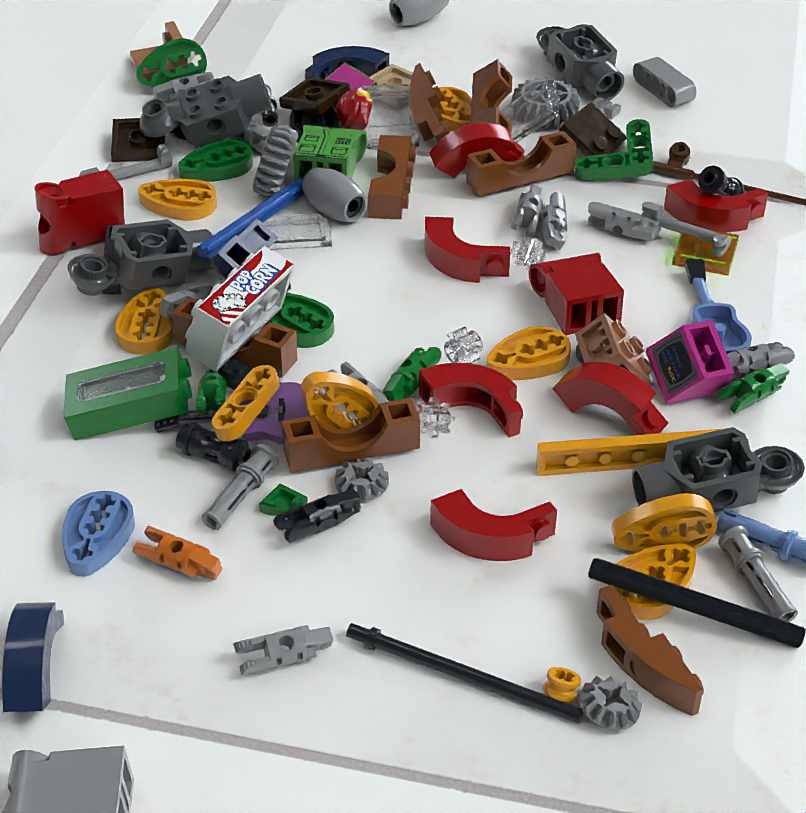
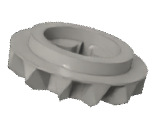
(366, 489)
(616, 716)

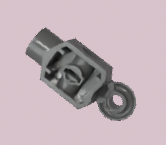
(583, 58)
(208, 110)
(141, 258)
(719, 469)

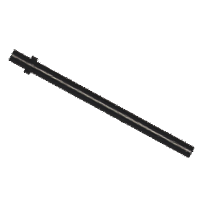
(374, 639)

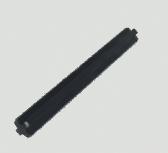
(697, 602)

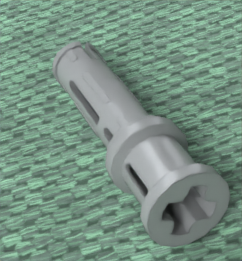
(248, 477)
(750, 562)

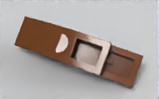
(426, 105)
(646, 659)

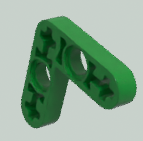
(597, 166)

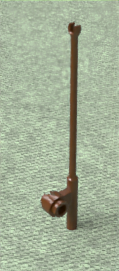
(679, 156)

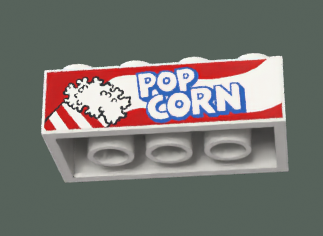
(238, 308)

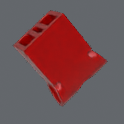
(77, 211)
(577, 290)

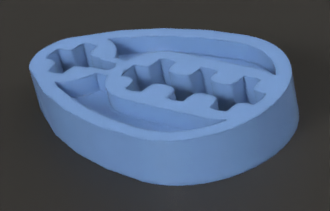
(80, 532)

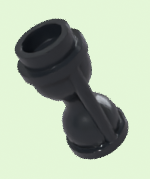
(714, 181)
(200, 442)

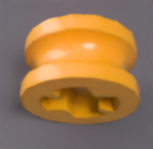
(562, 684)

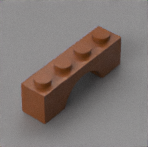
(489, 89)
(549, 158)
(391, 192)
(271, 346)
(388, 431)

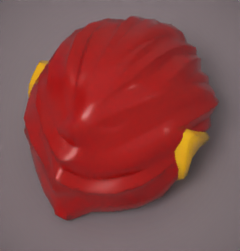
(354, 109)

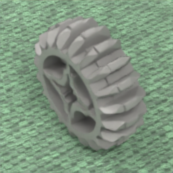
(568, 99)
(275, 160)

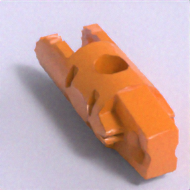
(178, 554)

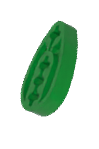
(171, 50)
(217, 161)
(308, 317)

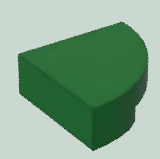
(281, 500)

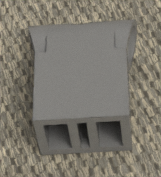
(70, 781)

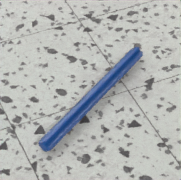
(262, 212)

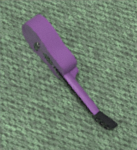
(283, 405)

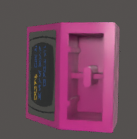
(690, 363)

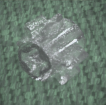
(528, 252)
(463, 346)
(442, 421)

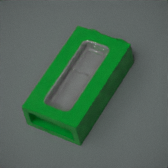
(127, 393)

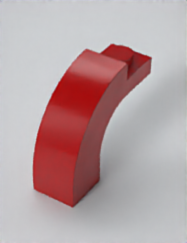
(452, 150)
(714, 212)
(460, 258)
(476, 387)
(613, 388)
(490, 535)

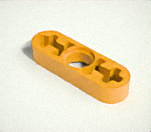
(233, 419)

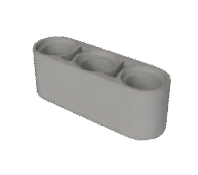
(664, 81)

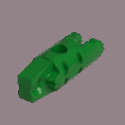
(406, 377)
(754, 386)
(211, 391)

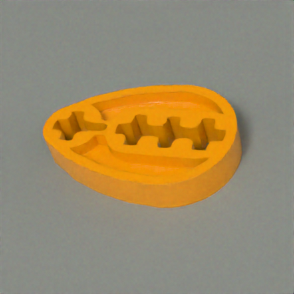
(456, 107)
(179, 198)
(132, 320)
(531, 353)
(340, 390)
(670, 511)
(659, 563)

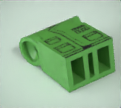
(329, 149)

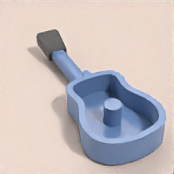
(730, 330)

